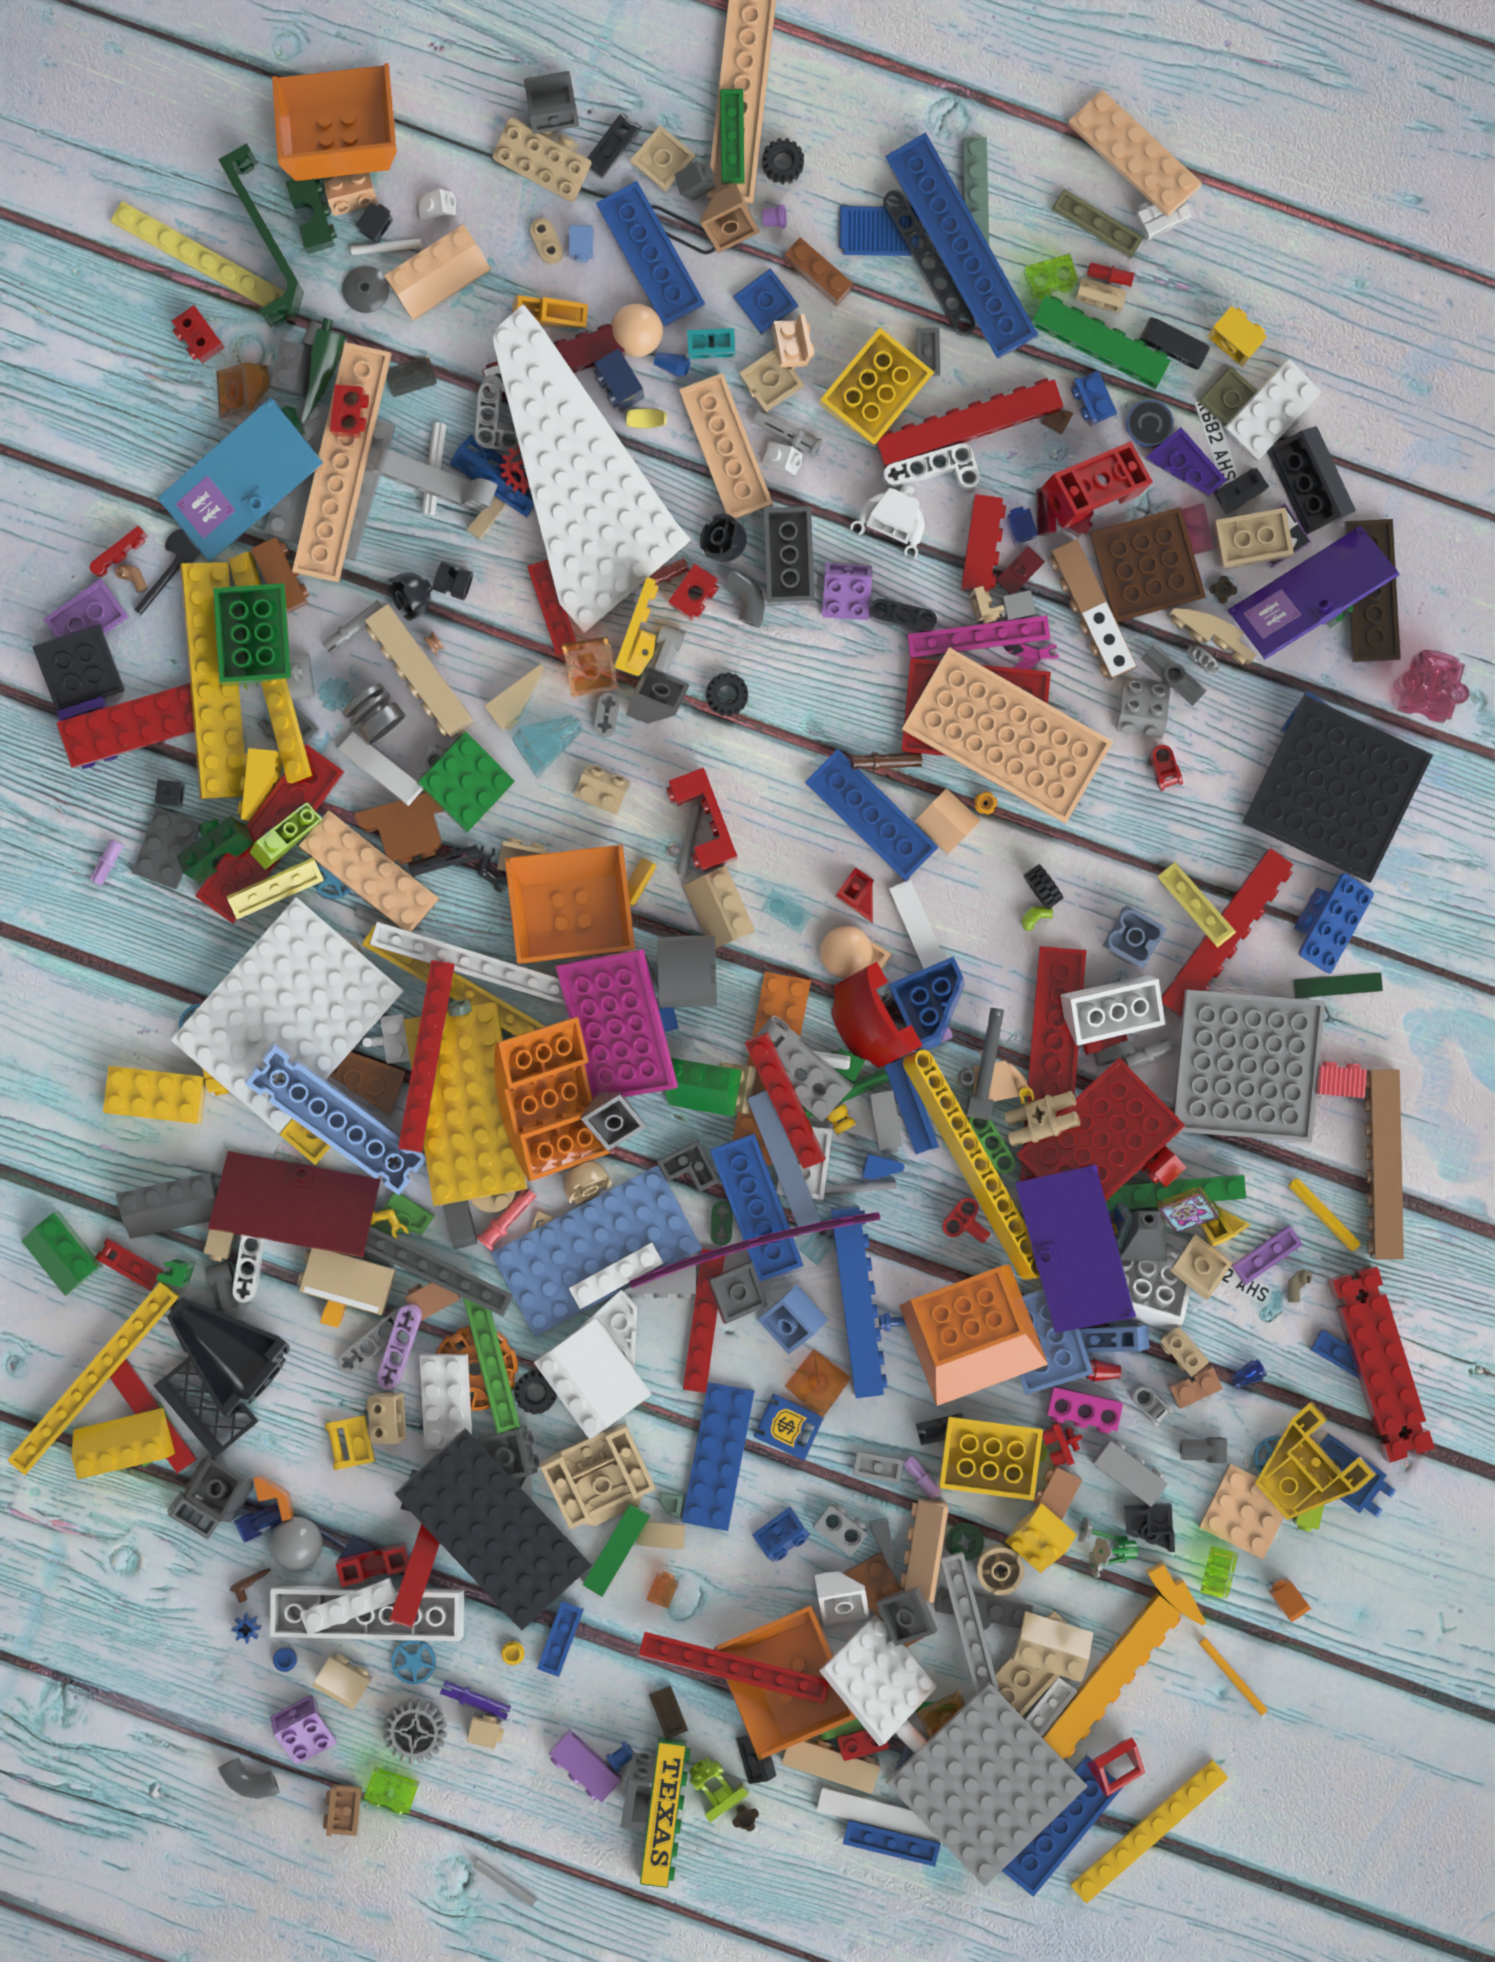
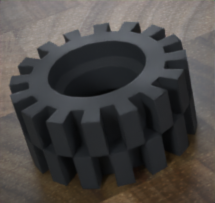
(789, 148)
(727, 680)
(1043, 886)
(521, 1393)

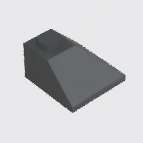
(656, 697)

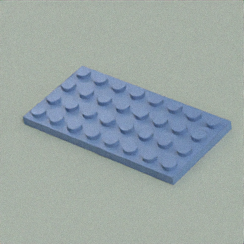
(588, 1239)

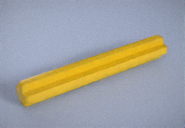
(1324, 1214)

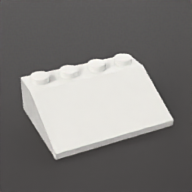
(1156, 1292)
(592, 1378)

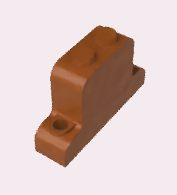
(404, 828)

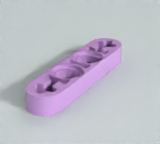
(397, 1345)

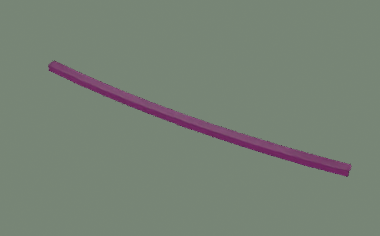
(851, 1220)

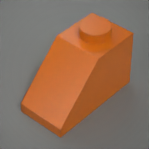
(1289, 1599)

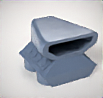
(1134, 937)

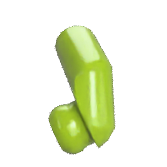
(1033, 915)

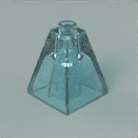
(546, 741)

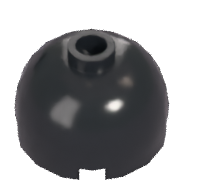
(723, 538)
(411, 594)

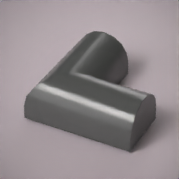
(692, 1160)

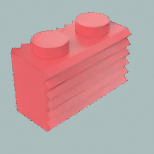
(1341, 1081)

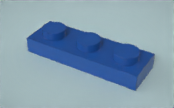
(1334, 1351)
(560, 1638)

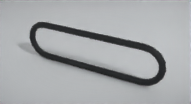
(689, 223)

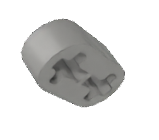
(600, 714)

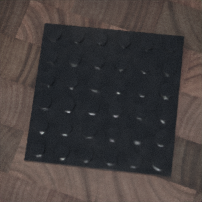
(1337, 788)

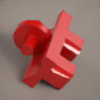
(1063, 1454)

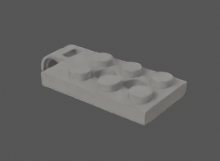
(797, 1055)

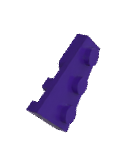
(1187, 462)

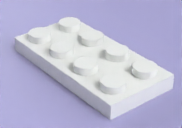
(1272, 409)
(444, 1397)

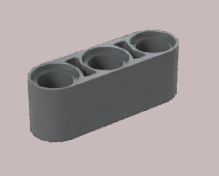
(460, 1224)

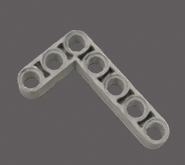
(492, 422)
(472, 495)

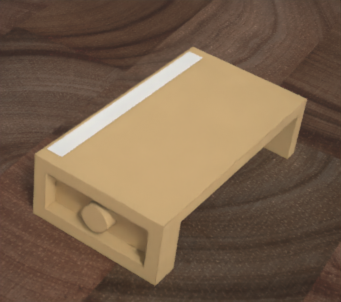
(346, 1280)

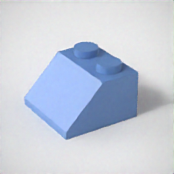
(793, 1319)

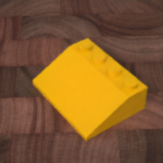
(875, 387)
(990, 1458)

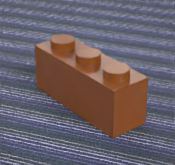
(818, 271)
(276, 569)

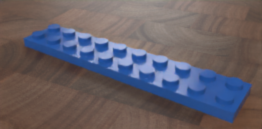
(961, 245)

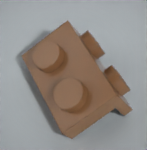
(343, 1810)

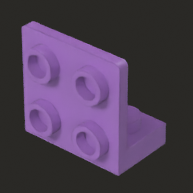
(847, 591)
(302, 1730)

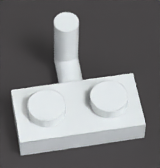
(393, 1039)

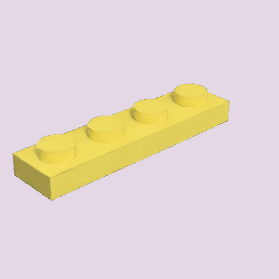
(275, 888)
(1196, 904)

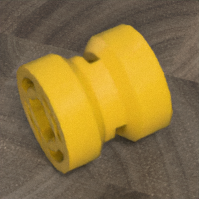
(836, 1115)

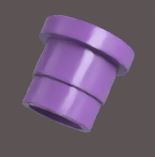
(775, 216)

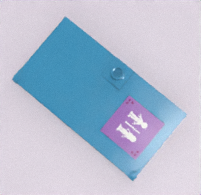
(240, 479)

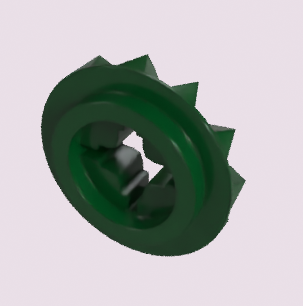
(971, 1531)

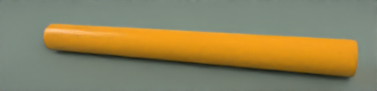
(1233, 1676)

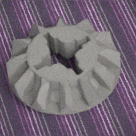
(1202, 659)

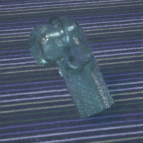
(1274, 1309)

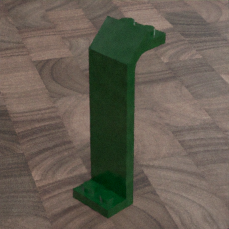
(288, 305)

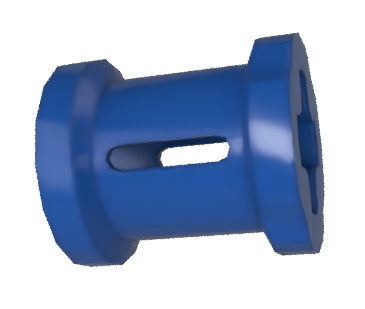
(620, 1756)

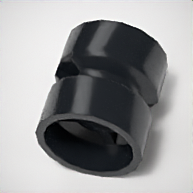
(452, 580)

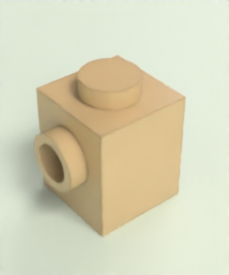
(485, 1731)

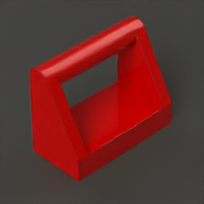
(1096, 1766)

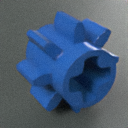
(251, 1622)

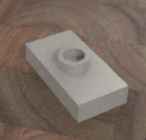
(878, 1467)

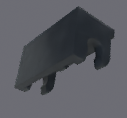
(1241, 490)

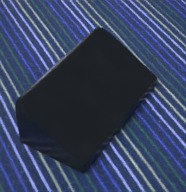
(755, 1769)

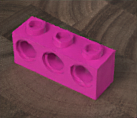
(1075, 1400)

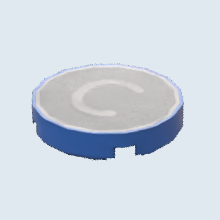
(1149, 423)

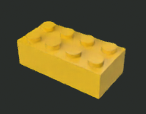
(154, 1094)

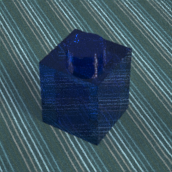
(1021, 525)

